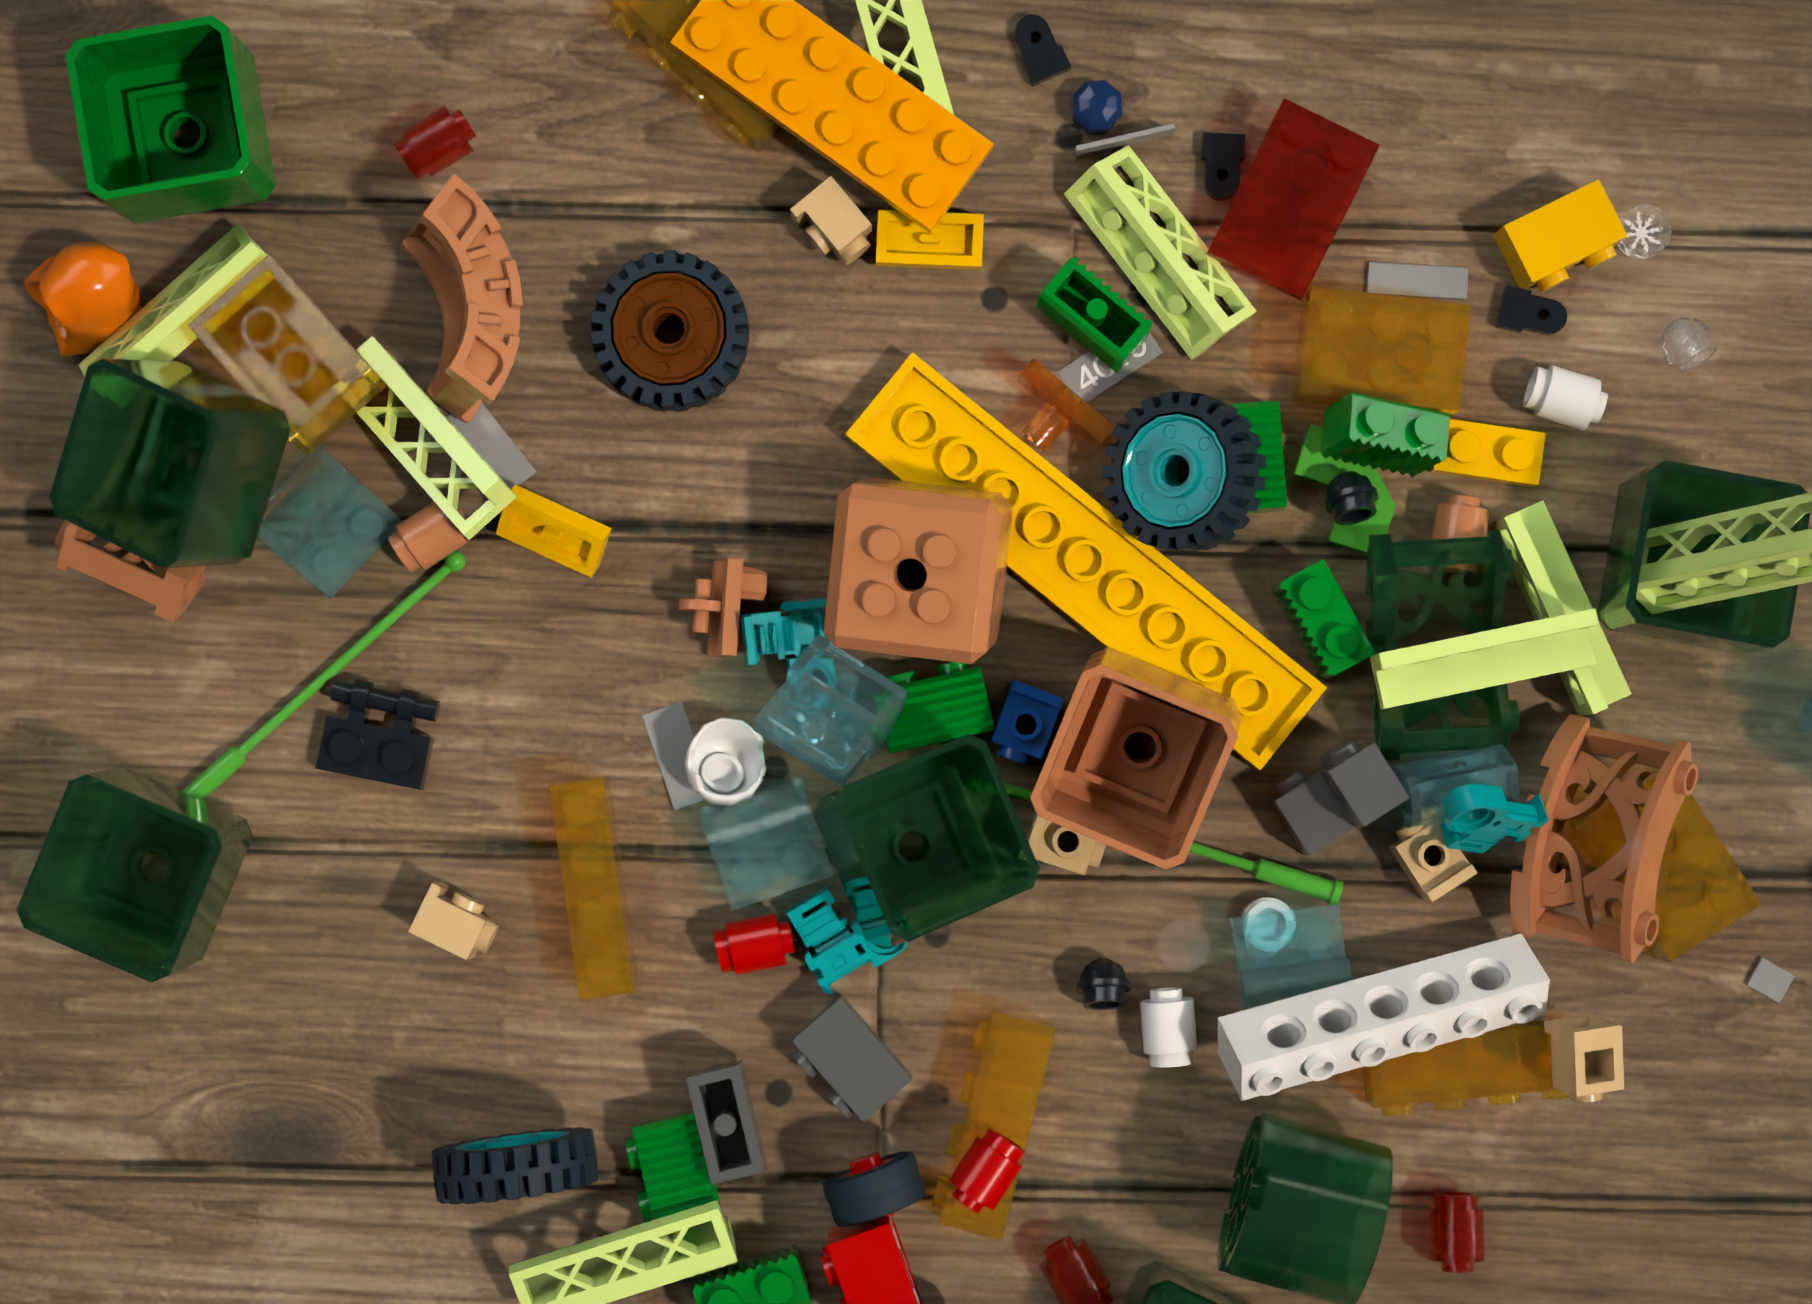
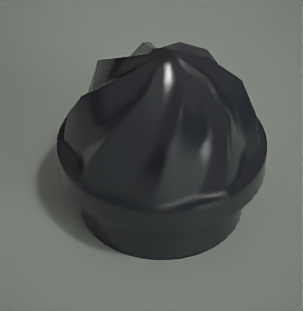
(1351, 498)
(1103, 985)

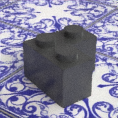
(1341, 795)

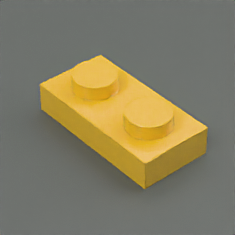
(951, 245)
(1493, 453)
(554, 531)

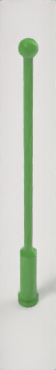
(236, 756)
(1261, 868)

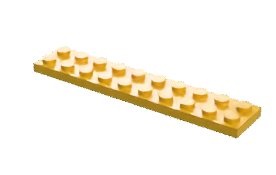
(1084, 558)

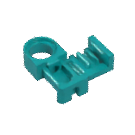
(782, 633)
(1482, 817)
(833, 941)

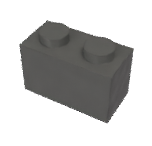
(850, 1060)
(726, 1122)

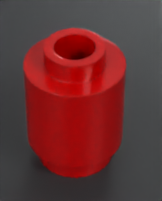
(754, 944)
(986, 1171)

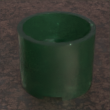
(1306, 1209)

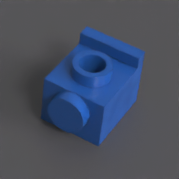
(1025, 701)

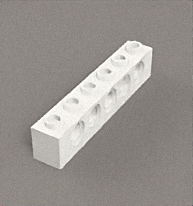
(1382, 1016)

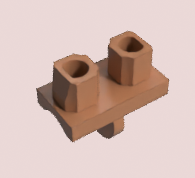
(722, 611)

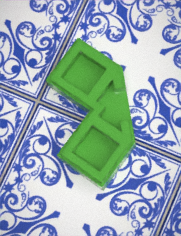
(1316, 469)

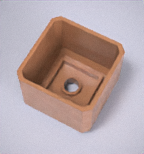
(957, 538)
(1128, 802)

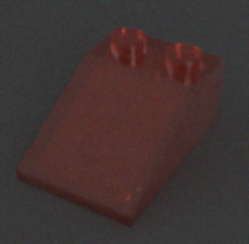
(1292, 199)

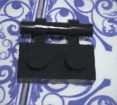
(374, 751)

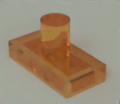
(1060, 410)

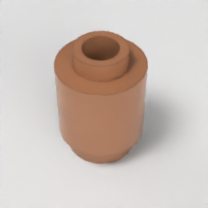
(1460, 519)
(426, 538)

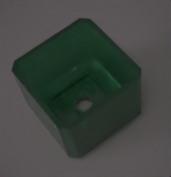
(169, 463)
(1675, 494)
(969, 833)
(92, 881)

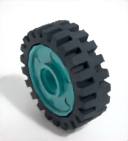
(1220, 477)
(514, 1165)

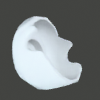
(725, 761)

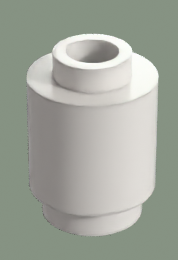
(1565, 397)
(1168, 1027)

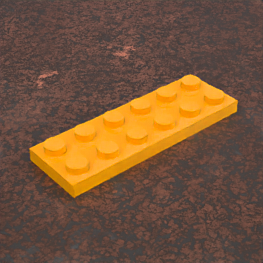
(837, 101)

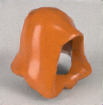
(85, 295)

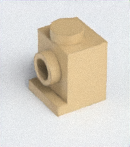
(833, 222)
(1043, 842)
(1428, 880)
(454, 922)
(1586, 1056)

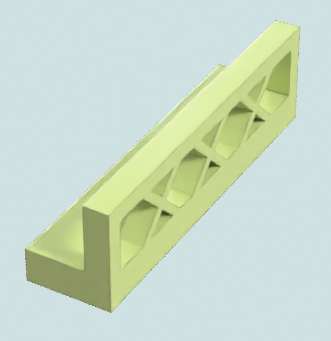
(919, 44)
(1154, 254)
(161, 326)
(448, 440)
(1728, 566)
(1555, 590)
(1484, 659)
(632, 1268)

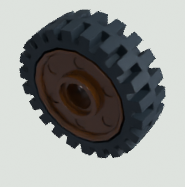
(664, 290)

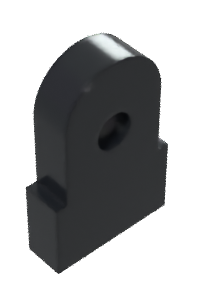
(1041, 59)
(1222, 154)
(1521, 309)

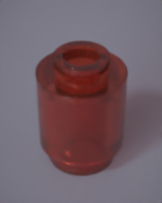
(435, 142)
(1456, 1231)
(1075, 1273)

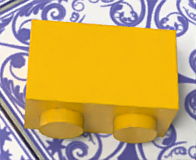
(1560, 237)

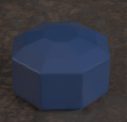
(1096, 107)

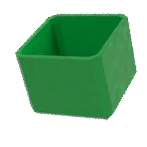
(135, 94)

